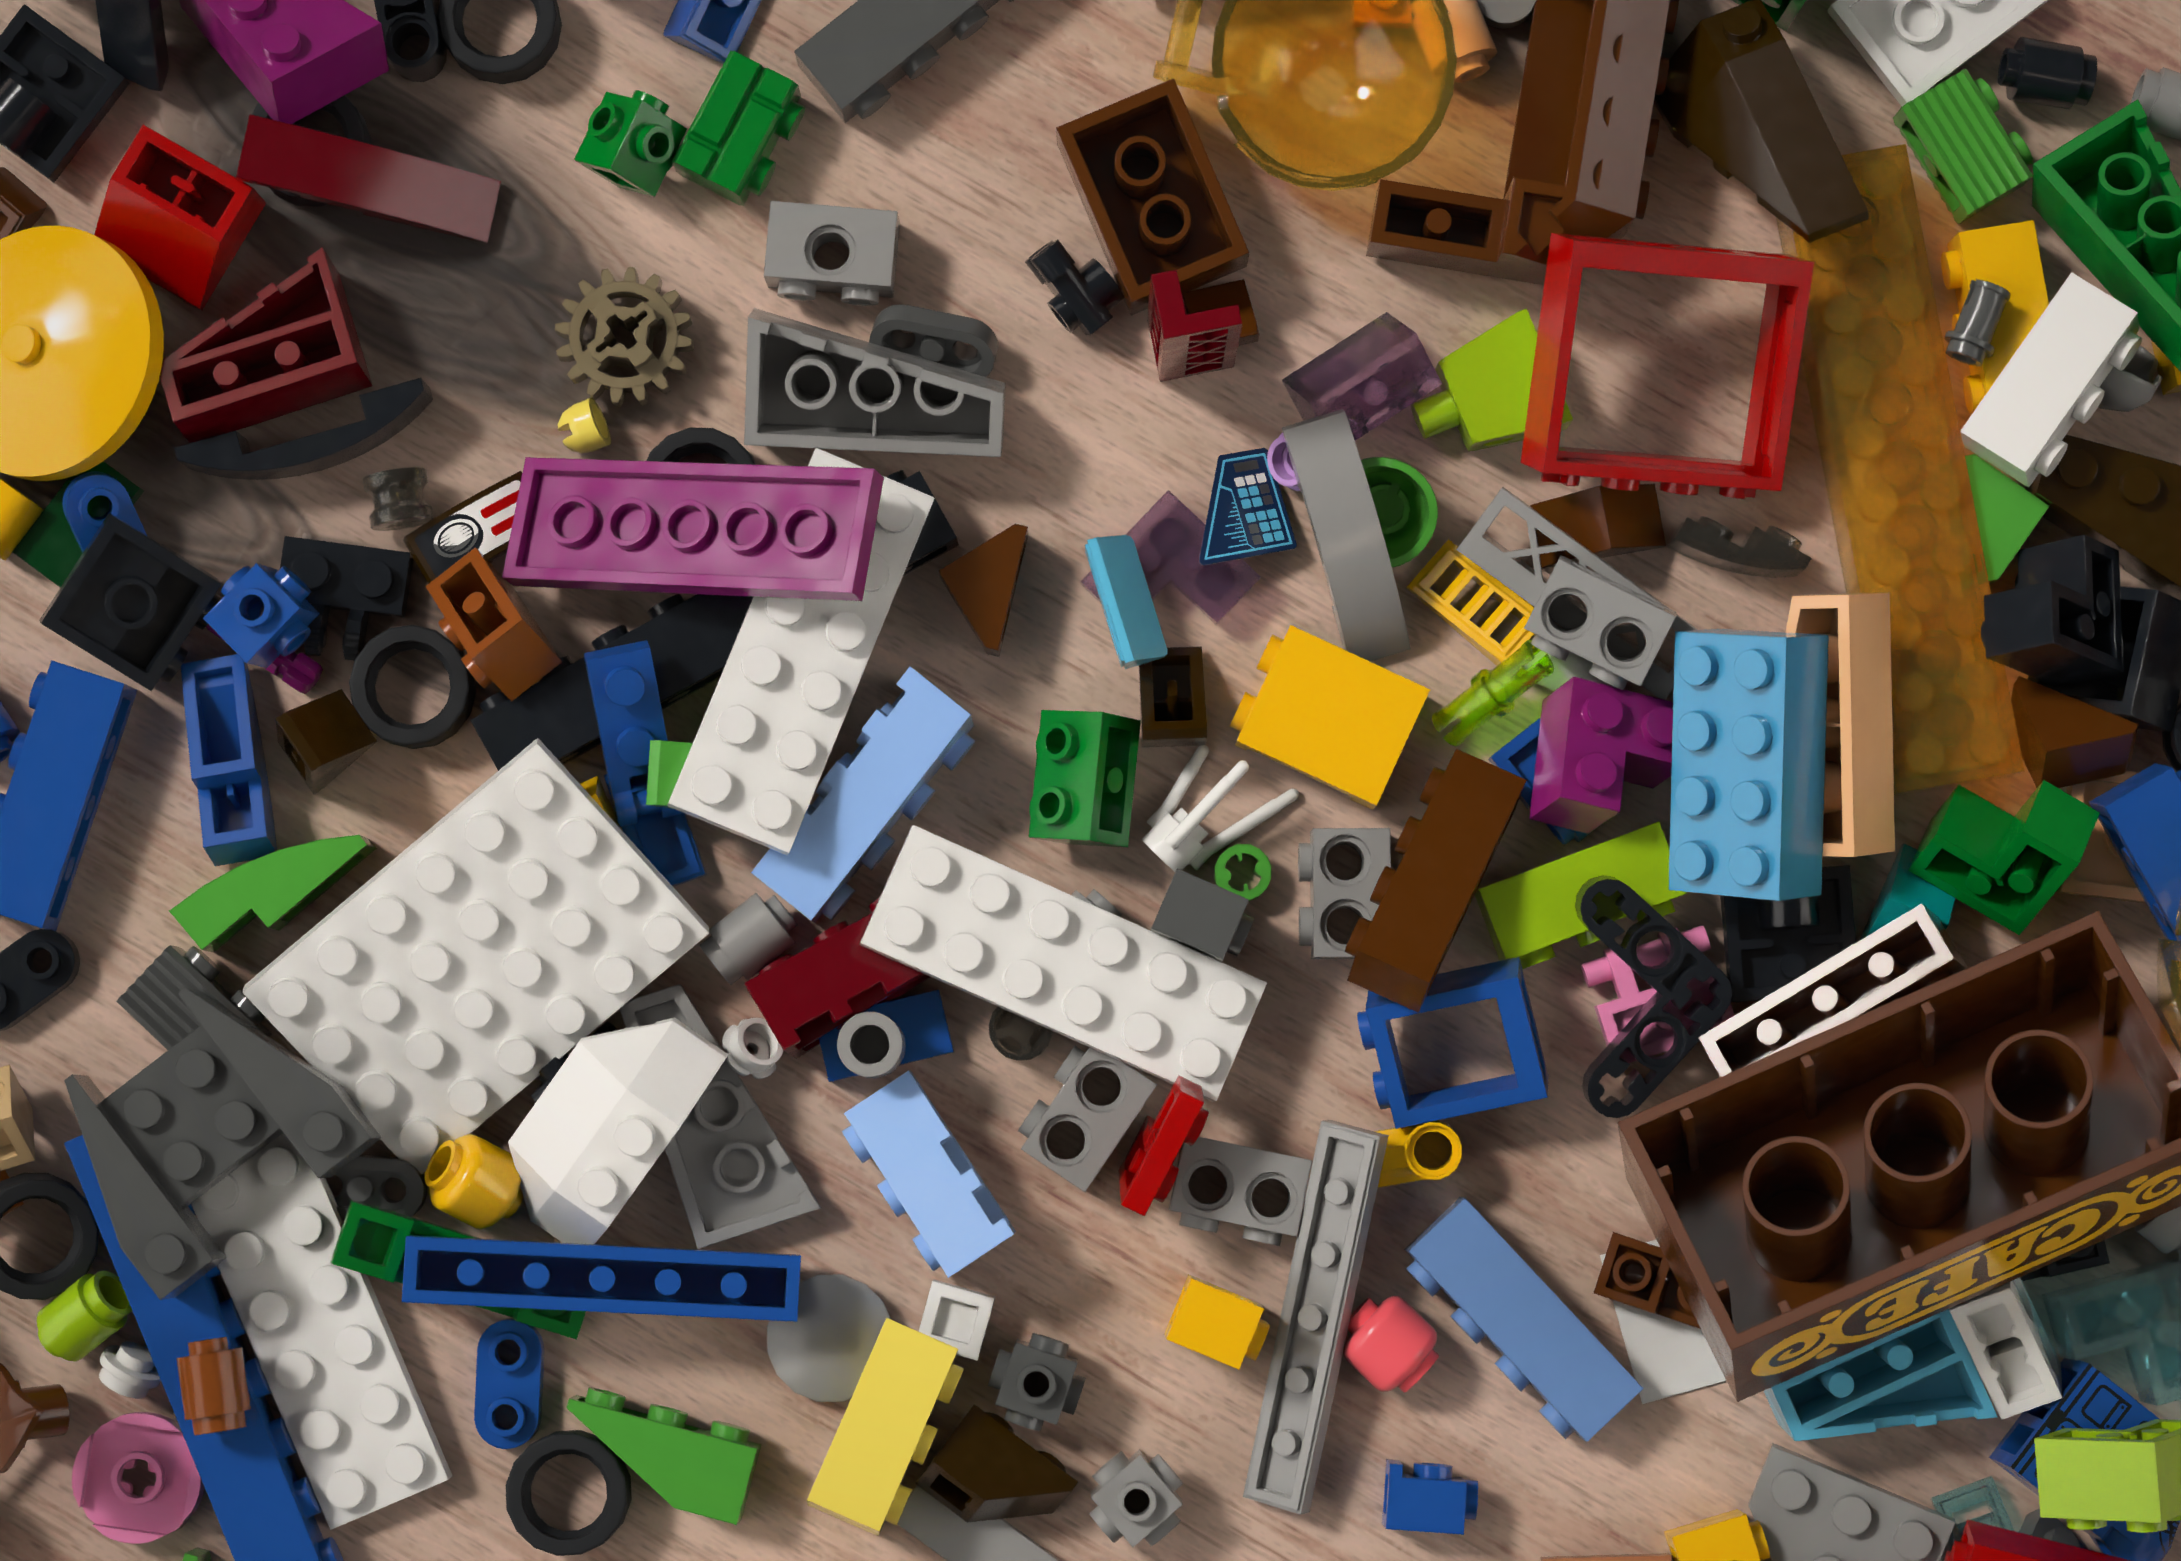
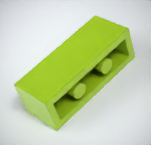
(1538, 905)

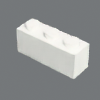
(2052, 381)

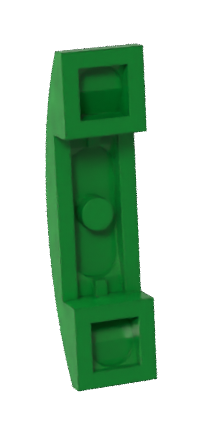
(375, 1245)

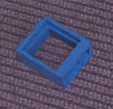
(1472, 984)

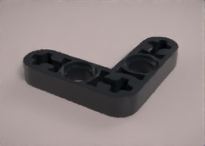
(1667, 979)

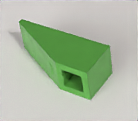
(683, 1463)

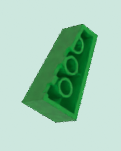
(2121, 217)

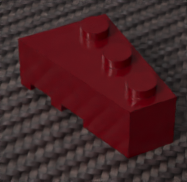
(827, 986)

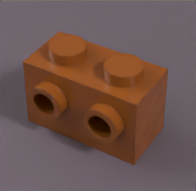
(492, 626)

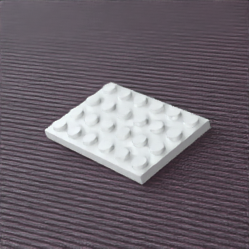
(477, 956)

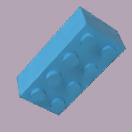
(1748, 763)

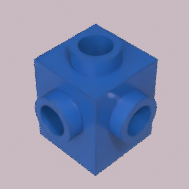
(263, 613)

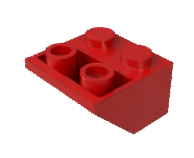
(177, 216)

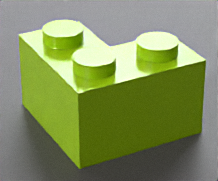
(2111, 1476)

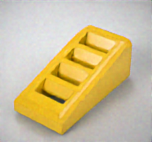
(1460, 621)

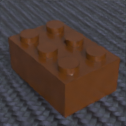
(1152, 193)

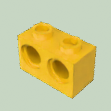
(1217, 1323)

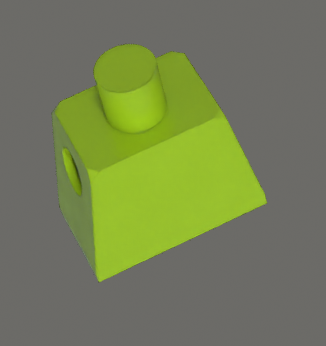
(1485, 387)

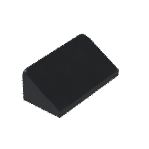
(134, 40)

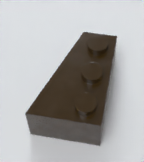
(2122, 502)

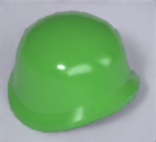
(1403, 505)

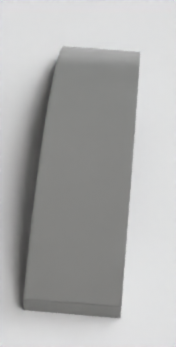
(1348, 536)

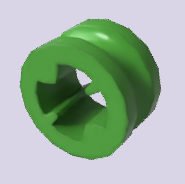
(1262, 870)

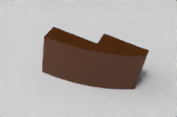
(1643, 1279)

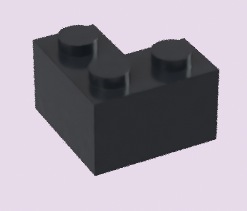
(2061, 615)

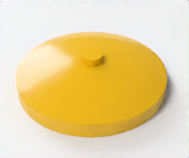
(73, 351)

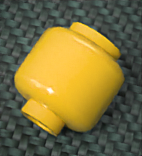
(473, 1181)

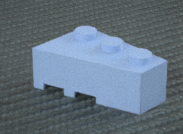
(927, 1175)

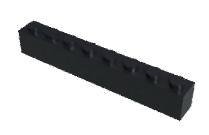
(687, 650)

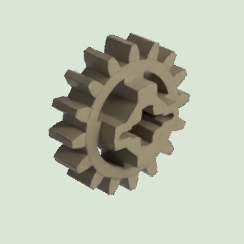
(647, 322)

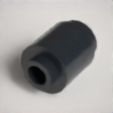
(2047, 73)

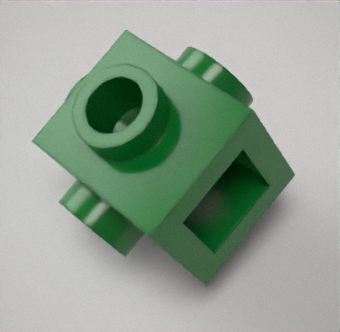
(631, 142)

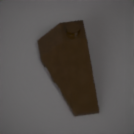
(1752, 113)

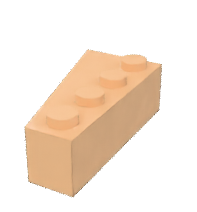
(1857, 719)

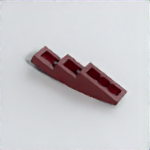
(368, 179)

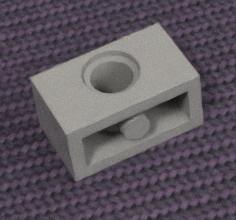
(802, 228)

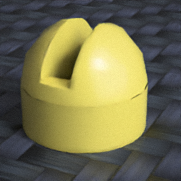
(587, 426)

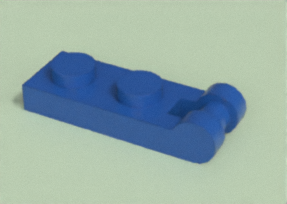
(627, 719)

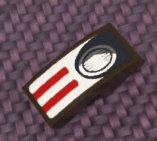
(477, 522)

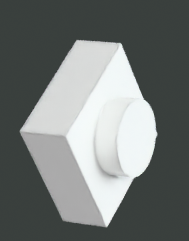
(957, 1317)

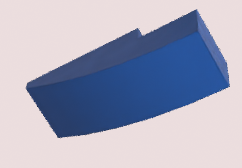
(227, 760)

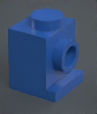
(1427, 1499)

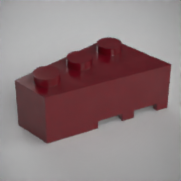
(269, 358)

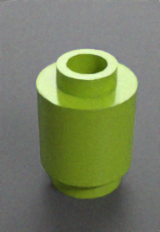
(83, 1316)

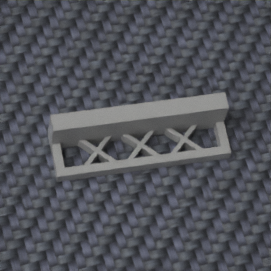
(1530, 582)

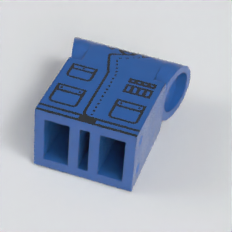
(2091, 1403)

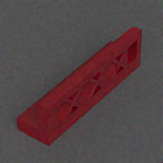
(1193, 341)

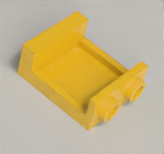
(1329, 715)

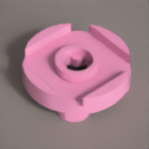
(110, 1499)

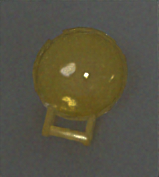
(1323, 85)

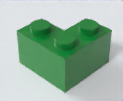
(2002, 860)

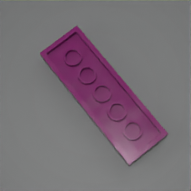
(694, 528)

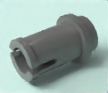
(1977, 323)

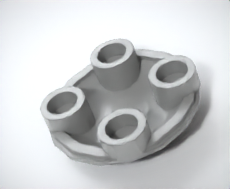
(831, 1339)

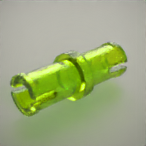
(1492, 693)

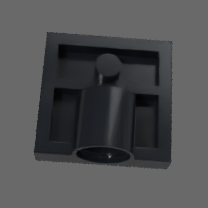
(50, 93)
(1781, 940)

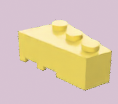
(885, 1428)

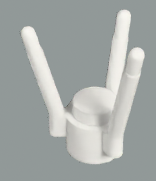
(1179, 836)

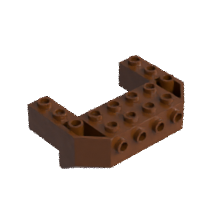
(1572, 150)

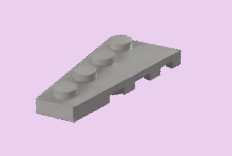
(725, 1152)

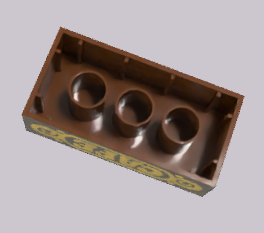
(1913, 1155)

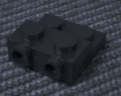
(132, 603)

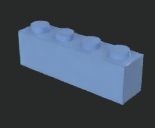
(1522, 1319)

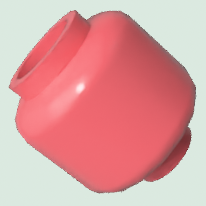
(1390, 1344)

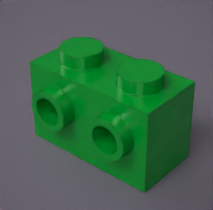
(1084, 778)

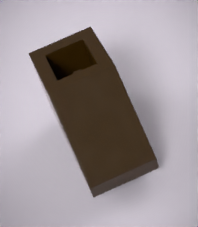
(993, 1473)

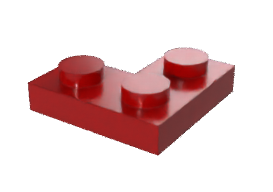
(1148, 1166)

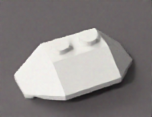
(608, 1123)

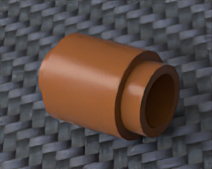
(213, 1386)

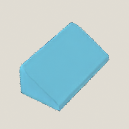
(1125, 600)

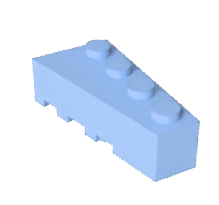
(867, 796)

